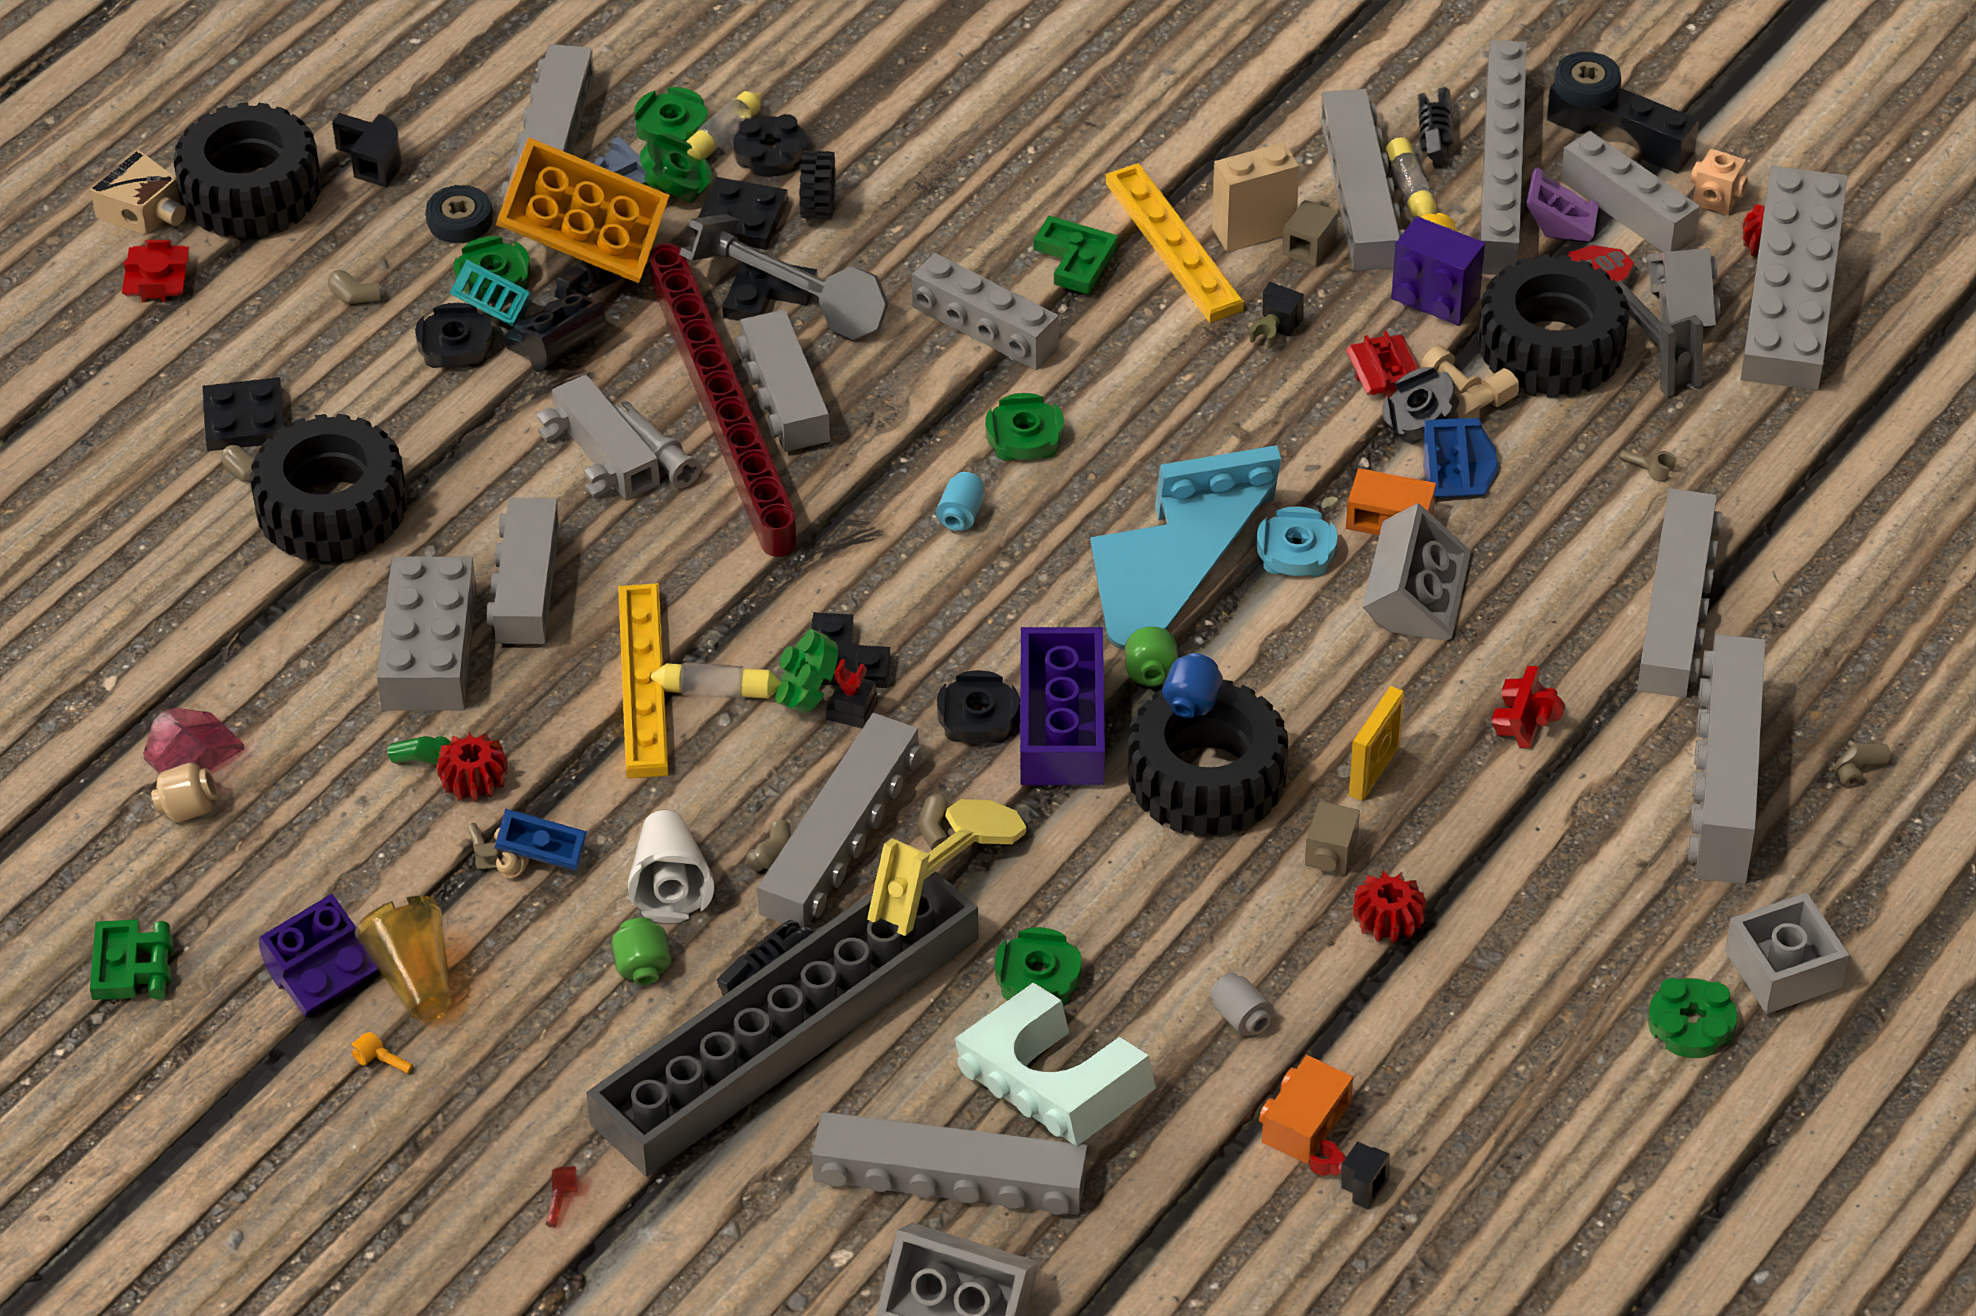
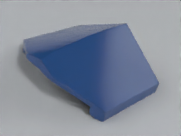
(1458, 457)

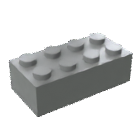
(427, 633)

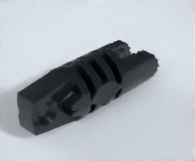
(1436, 126)
(583, 279)
(763, 953)

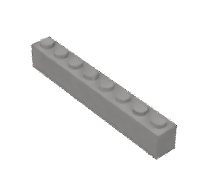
(1503, 154)

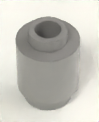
(1241, 1004)

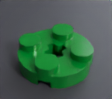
(654, 110)
(673, 169)
(508, 260)
(1037, 441)
(804, 671)
(1034, 945)
(1692, 996)

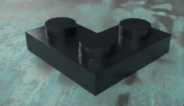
(755, 288)
(840, 629)

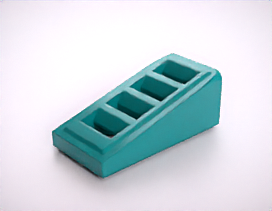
(519, 306)

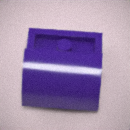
(316, 955)

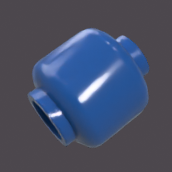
(1192, 685)

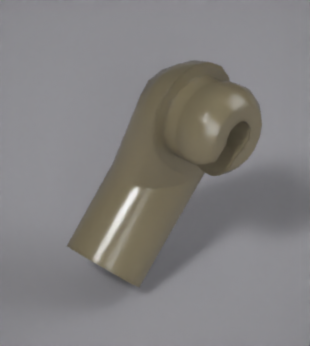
(350, 291)
(237, 462)
(1859, 754)
(930, 817)
(768, 851)

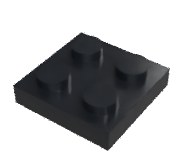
(753, 205)
(242, 413)

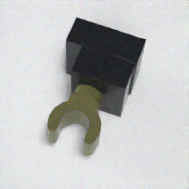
(1281, 311)

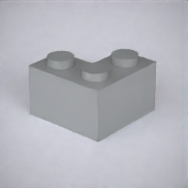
(1685, 285)

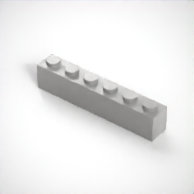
(556, 101)
(1361, 178)
(1677, 593)
(839, 821)
(949, 1163)

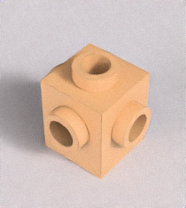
(1724, 176)

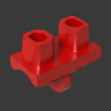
(1531, 705)

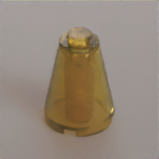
(410, 954)

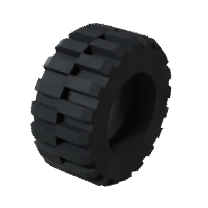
(254, 200)
(1562, 293)
(334, 522)
(1209, 797)

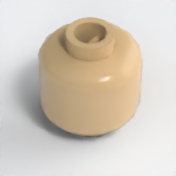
(184, 792)

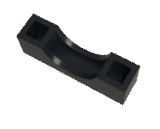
(1661, 132)

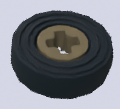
(1587, 79)
(460, 226)

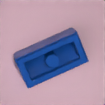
(540, 840)

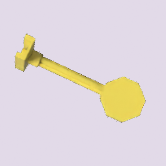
(905, 867)

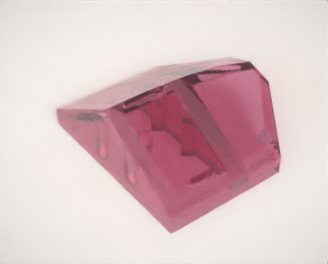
(187, 737)

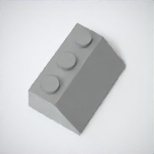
(1416, 576)
(953, 1277)

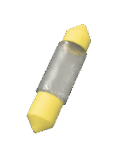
(723, 125)
(1410, 177)
(716, 680)

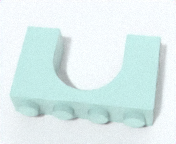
(1068, 1101)

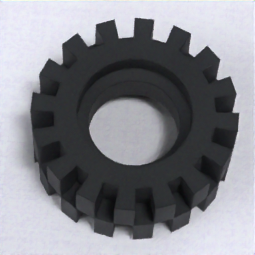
(817, 184)

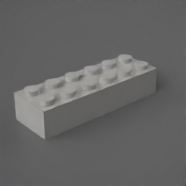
(1794, 278)
(1727, 759)

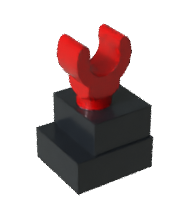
(852, 698)
(1361, 1172)

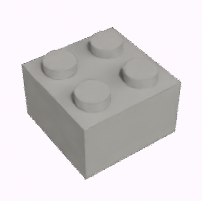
(1786, 953)

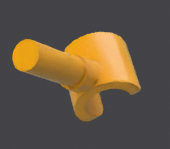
(370, 1046)

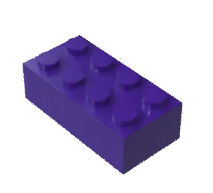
(1062, 706)

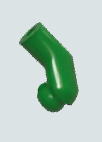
(421, 749)

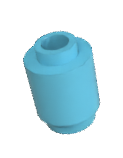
(961, 501)

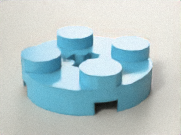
(1283, 556)

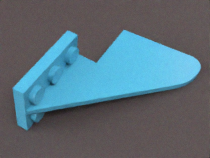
(1156, 570)

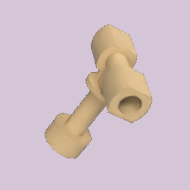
(1473, 390)

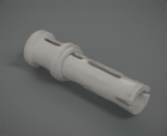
(679, 466)

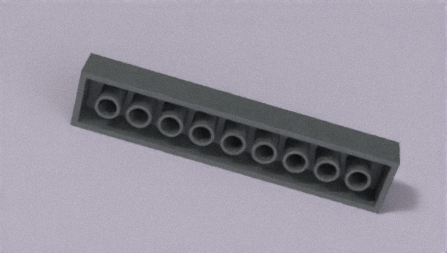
(774, 1025)

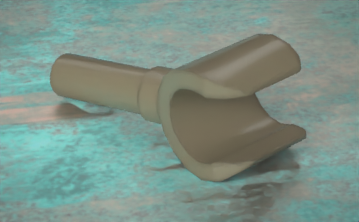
(1658, 466)
(484, 852)

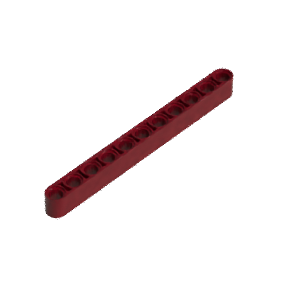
(723, 401)

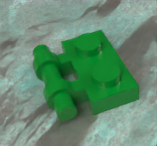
(116, 959)

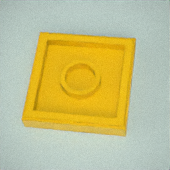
(1376, 743)

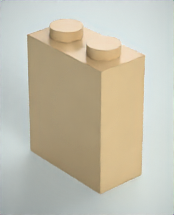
(1254, 196)

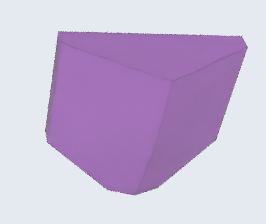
(1560, 210)

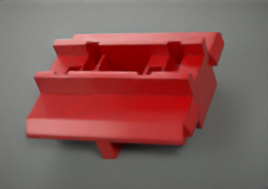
(155, 270)
(1381, 362)

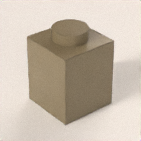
(1310, 233)
(1332, 837)

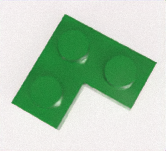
(1082, 248)

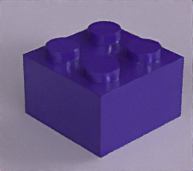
(1437, 270)

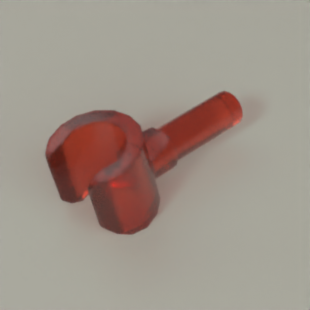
(563, 1181)

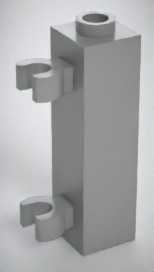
(604, 436)

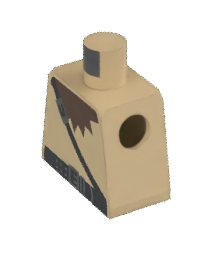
(138, 196)

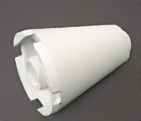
(669, 871)

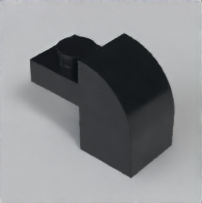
(372, 147)

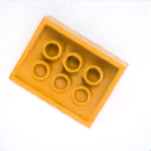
(582, 209)

